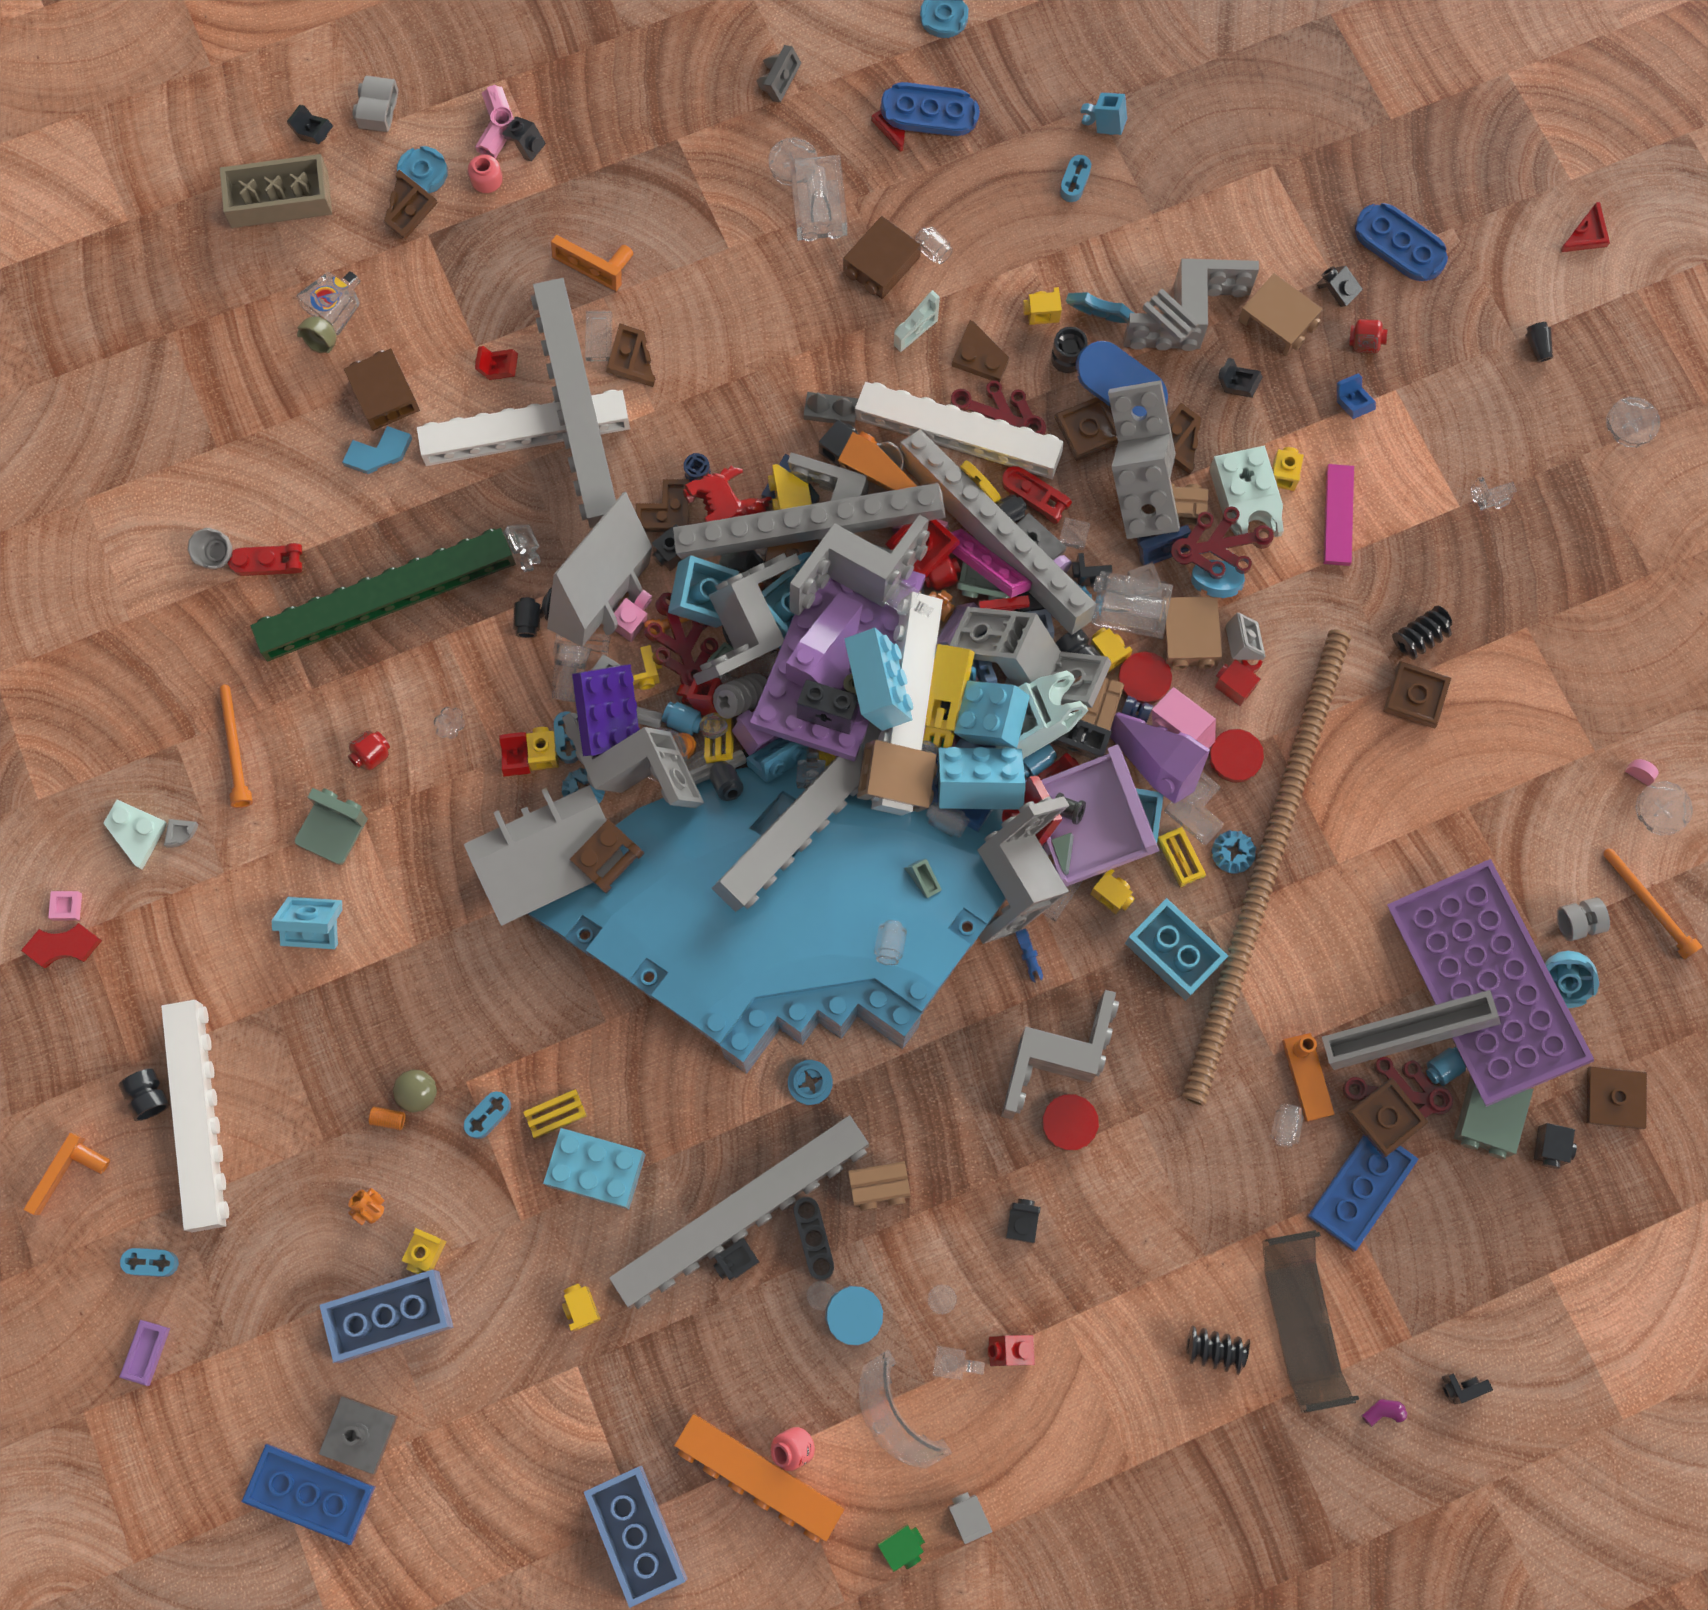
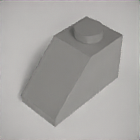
(969, 1517)

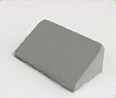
(1245, 638)

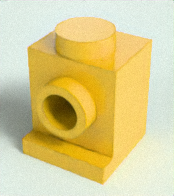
(1043, 307)
(1287, 468)
(1111, 646)
(542, 757)
(1113, 892)
(433, 1248)
(580, 1307)

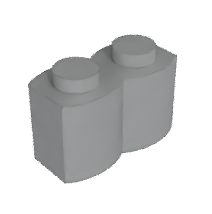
(375, 103)

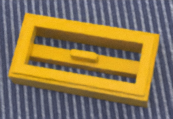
(718, 746)
(1172, 862)
(549, 1104)

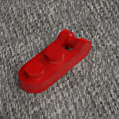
(1035, 493)
(266, 560)

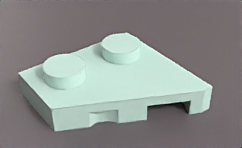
(918, 322)
(134, 831)

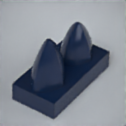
(1158, 548)

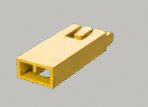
(948, 683)

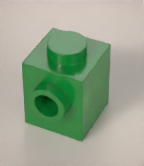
(902, 1548)

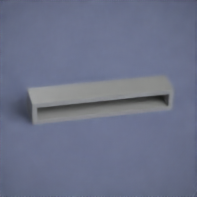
(1411, 1030)

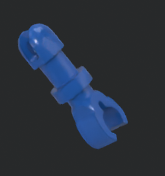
(1029, 955)

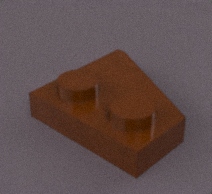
(407, 206)
(980, 354)
(630, 356)
(1184, 431)

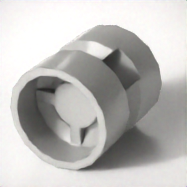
(1587, 917)

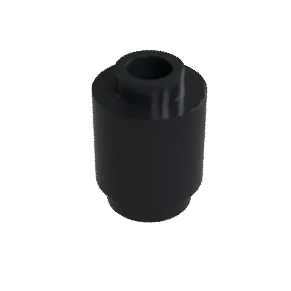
(1013, 507)
(526, 617)
(725, 781)

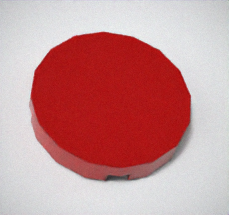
(1145, 677)
(1236, 755)
(1070, 1122)

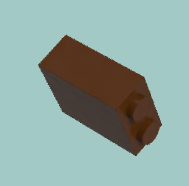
(881, 257)
(381, 389)

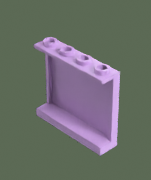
(1113, 822)

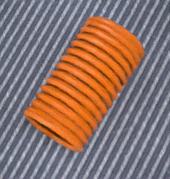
(376, 1114)

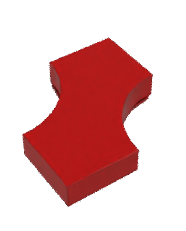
(48, 947)

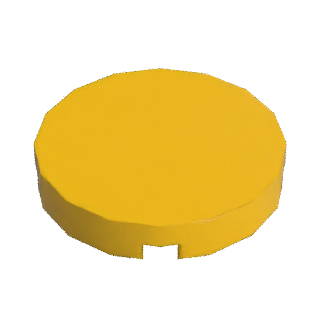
(980, 480)

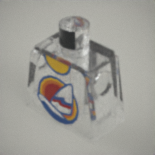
(331, 299)

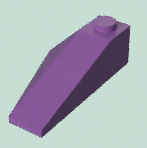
(822, 651)
(1164, 758)

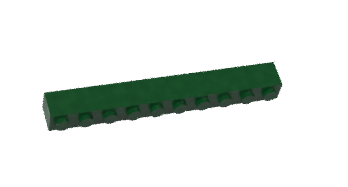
(382, 594)

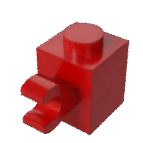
(1238, 680)
(700, 695)

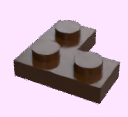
(672, 510)

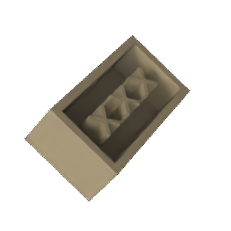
(275, 191)

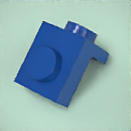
(1353, 397)

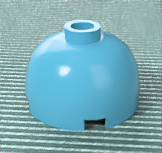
(1574, 977)

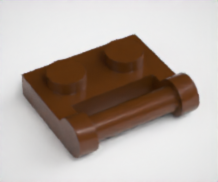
(600, 849)

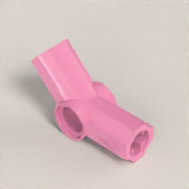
(499, 112)

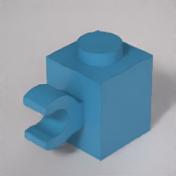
(1108, 113)

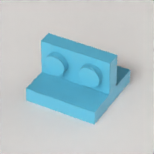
(308, 922)

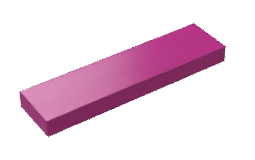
(1338, 515)
(990, 565)

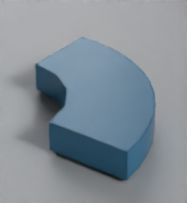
(1092, 305)

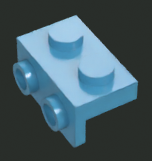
(776, 758)

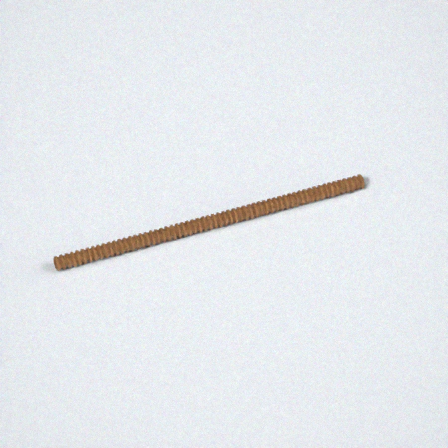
(1266, 867)

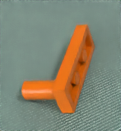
(591, 265)
(1308, 1077)
(70, 1150)

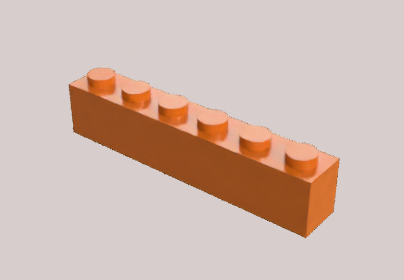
(760, 1478)

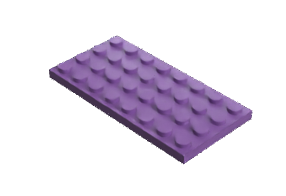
(778, 703)
(1474, 941)

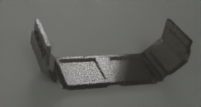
(1304, 1322)

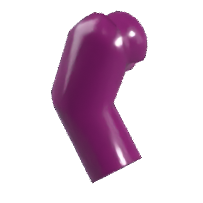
(1385, 1408)

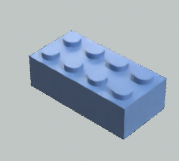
(386, 1316)
(635, 1536)

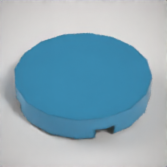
(944, 17)
(424, 167)
(1220, 588)
(854, 1315)

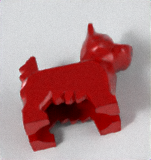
(720, 498)

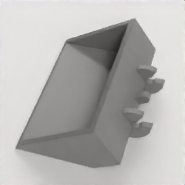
(599, 575)
(530, 857)

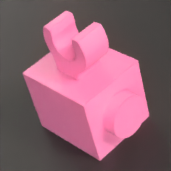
(632, 615)

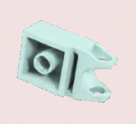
(1256, 497)
(1045, 715)

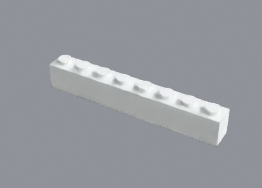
(512, 429)
(959, 429)
(917, 642)
(194, 1116)

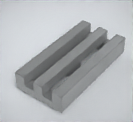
(1174, 309)

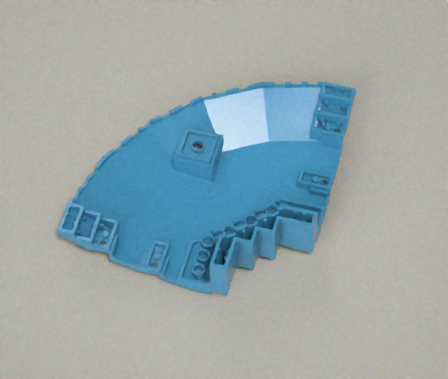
(808, 938)

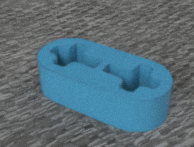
(1080, 179)
(561, 738)
(482, 1110)
(148, 1269)

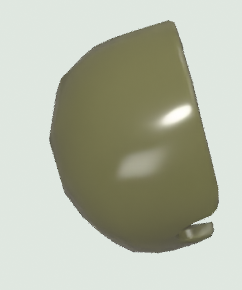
(317, 334)
(414, 1090)

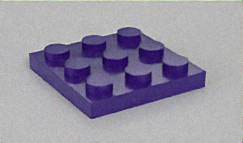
(605, 707)

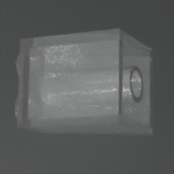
(818, 197)
(1131, 603)

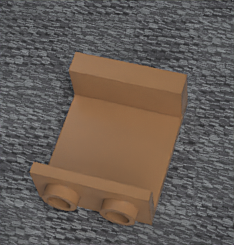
(1282, 312)
(1193, 633)
(897, 774)

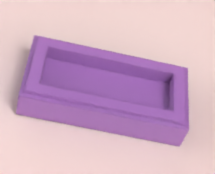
(144, 1353)

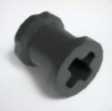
(1074, 811)

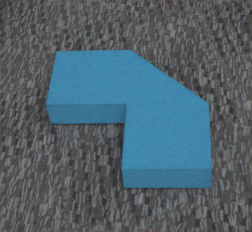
(389, 450)

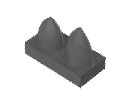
(783, 70)
(830, 408)

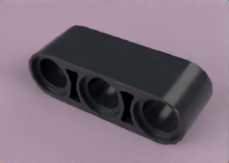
(808, 1225)

